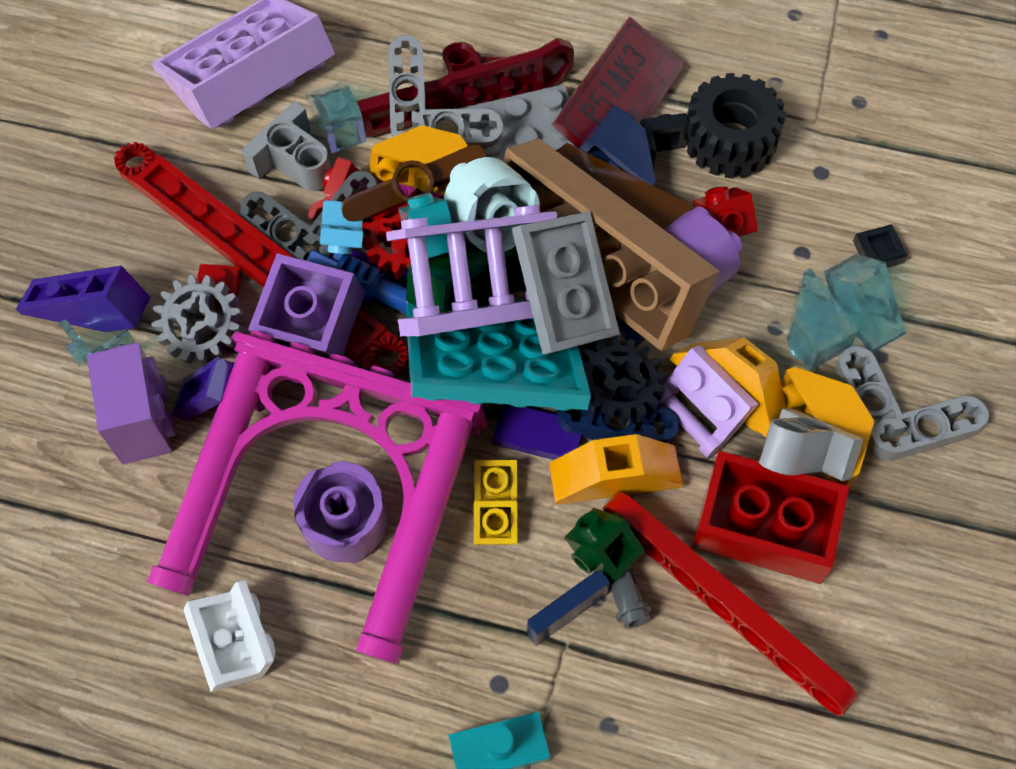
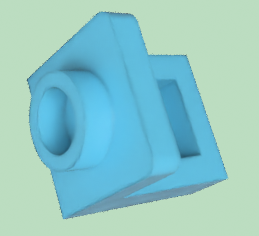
(337, 231)

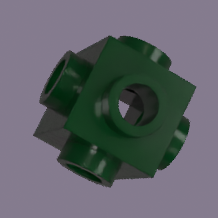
(604, 544)

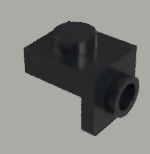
(665, 132)

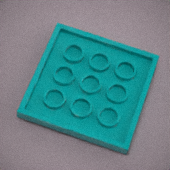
(496, 366)

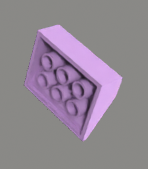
(245, 59)

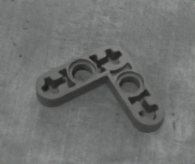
(283, 216)

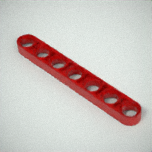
(736, 608)

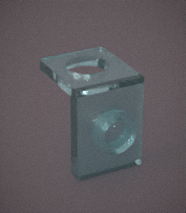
(78, 348)

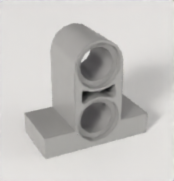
(289, 149)
(808, 445)

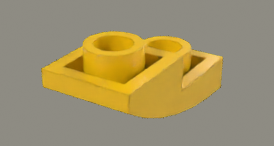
(495, 502)

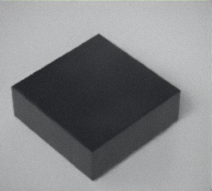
(881, 245)

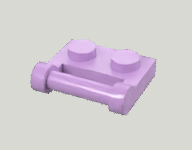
(713, 394)

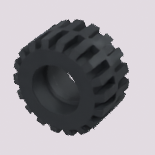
(739, 102)

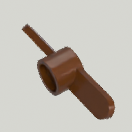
(388, 193)

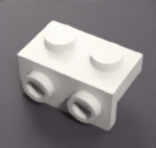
(230, 637)

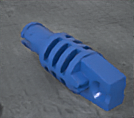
(370, 277)

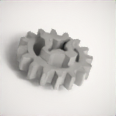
(183, 313)

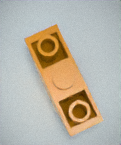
(418, 144)
(752, 371)
(831, 403)
(612, 466)

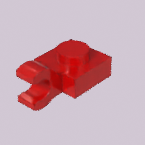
(332, 182)

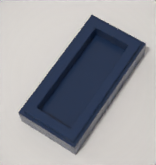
(567, 607)

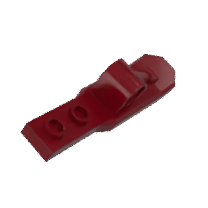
(476, 80)

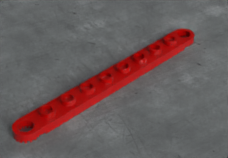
(238, 241)

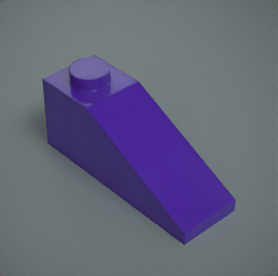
(88, 299)

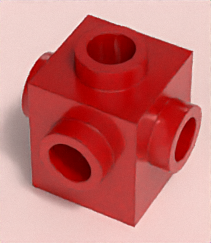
(731, 208)

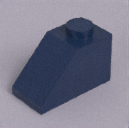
(621, 143)

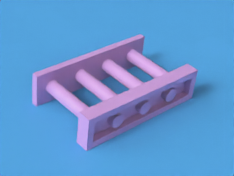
(465, 310)

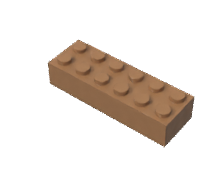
(650, 274)

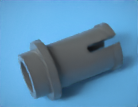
(630, 604)

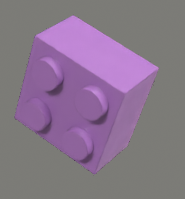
(308, 305)
(130, 403)

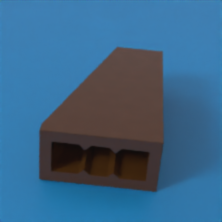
(647, 199)

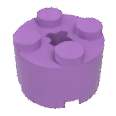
(710, 241)
(332, 491)

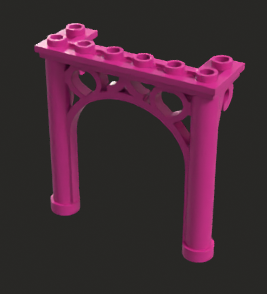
(249, 389)

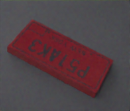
(629, 73)

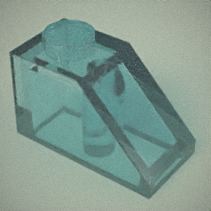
(337, 116)
(867, 297)
(818, 324)

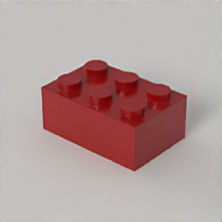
(771, 518)

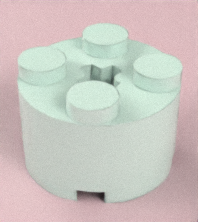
(487, 191)

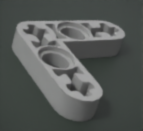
(431, 116)
(894, 422)

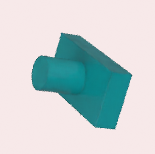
(501, 744)

